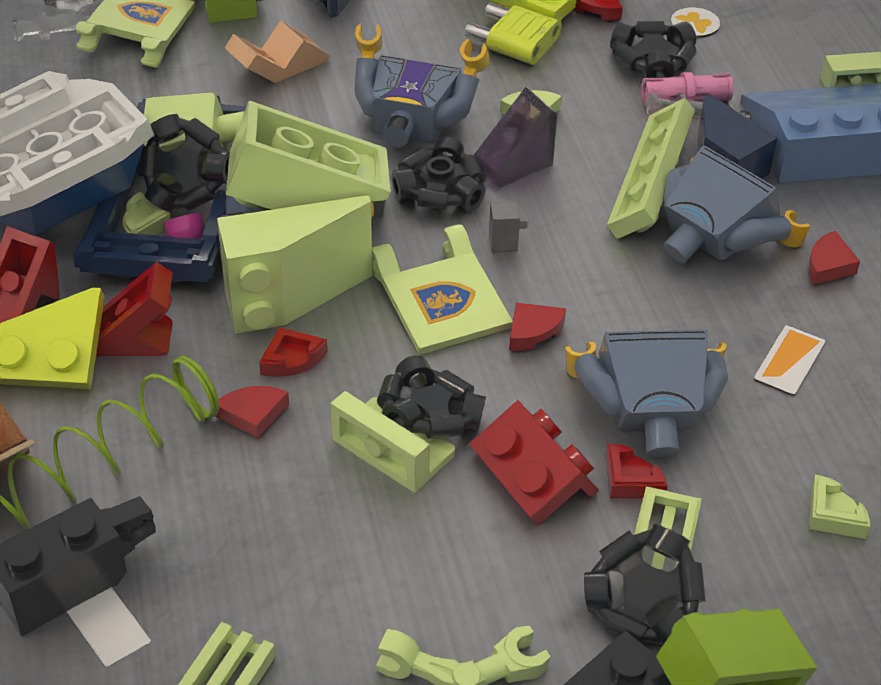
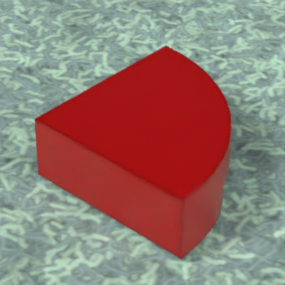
(609, 9)
(831, 259)
(535, 324)
(292, 353)
(252, 408)
(630, 473)

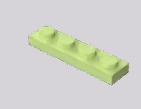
(646, 178)

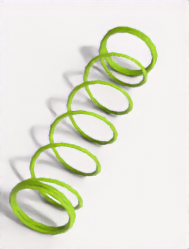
(179, 383)

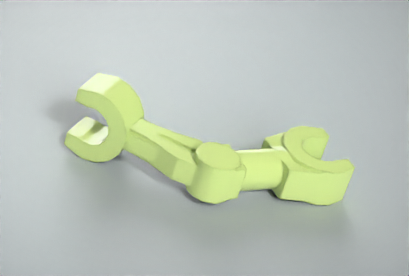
(403, 657)

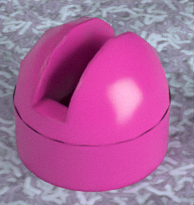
(185, 226)

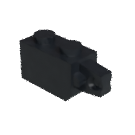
(69, 559)

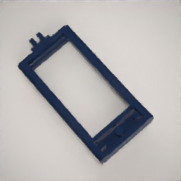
(132, 254)

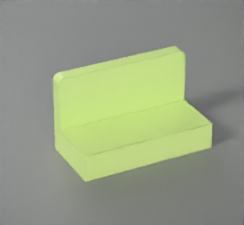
(385, 444)

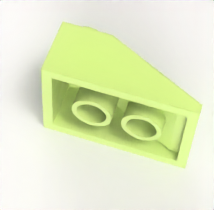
(296, 162)
(293, 259)

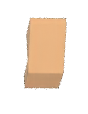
(282, 56)

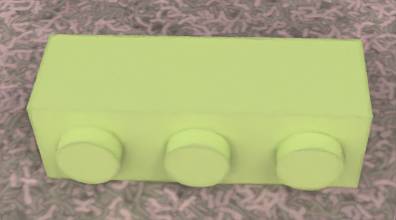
(851, 69)

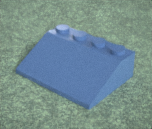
(821, 131)

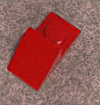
(26, 272)
(136, 317)

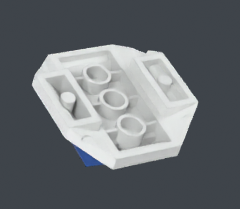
(65, 148)

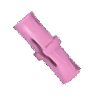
(694, 87)

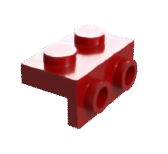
(531, 462)

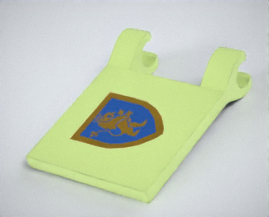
(145, 21)
(443, 299)

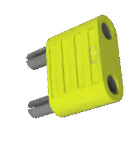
(518, 32)

